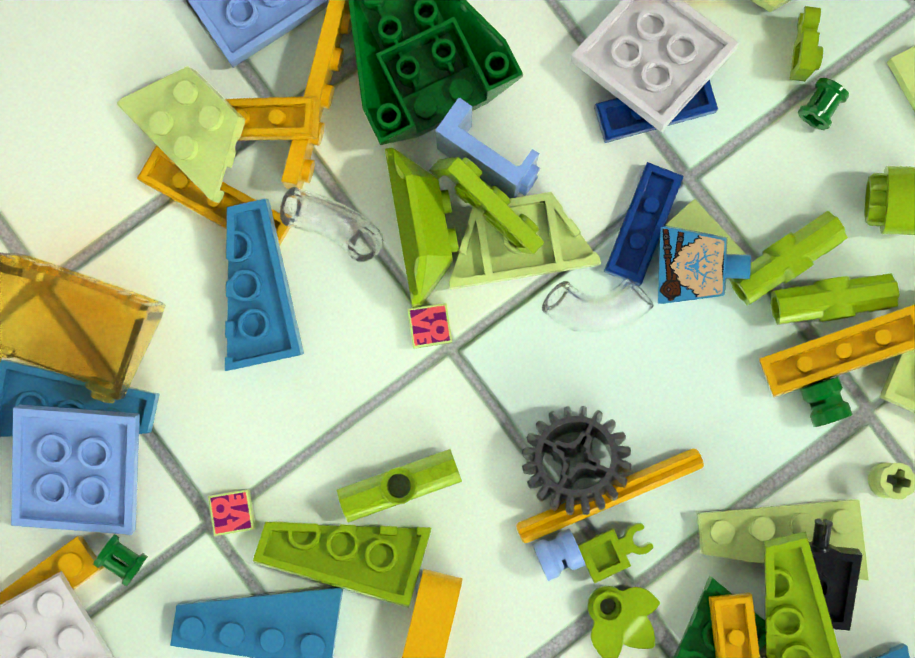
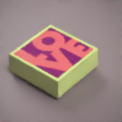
(429, 326)
(231, 512)

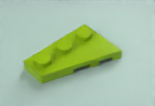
(471, 189)

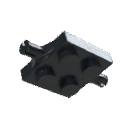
(838, 574)

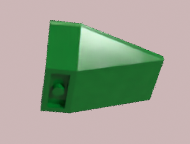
(423, 58)

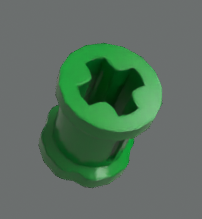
(823, 103)
(115, 566)

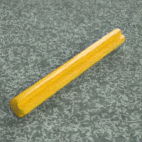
(637, 484)

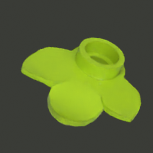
(625, 623)

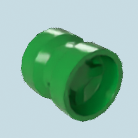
(826, 402)

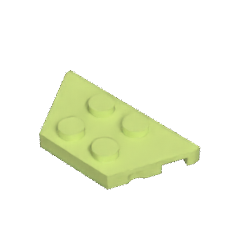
(189, 126)
(491, 258)

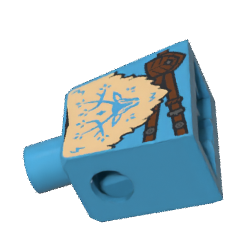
(696, 265)

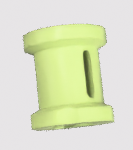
(878, 480)

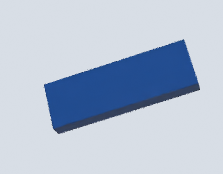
(620, 121)
(642, 223)

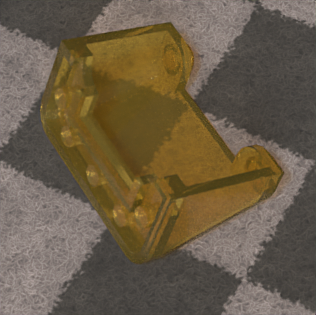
(74, 324)

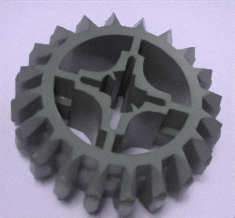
(592, 468)

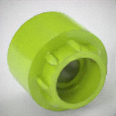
(891, 200)

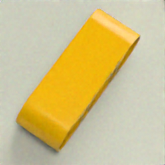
(432, 615)

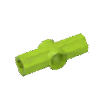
(790, 257)
(834, 299)
(374, 494)

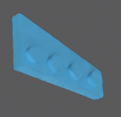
(43, 387)

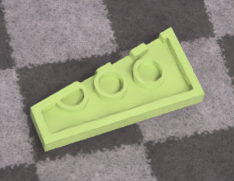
(742, 532)

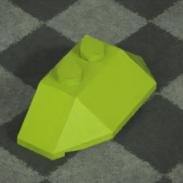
(421, 225)

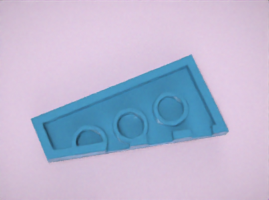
(260, 305)
(262, 625)

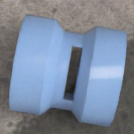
(558, 554)

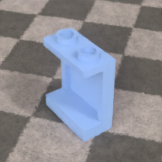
(455, 141)

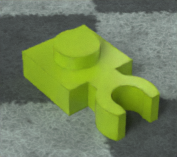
(806, 53)
(607, 553)

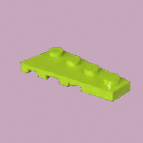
(795, 603)

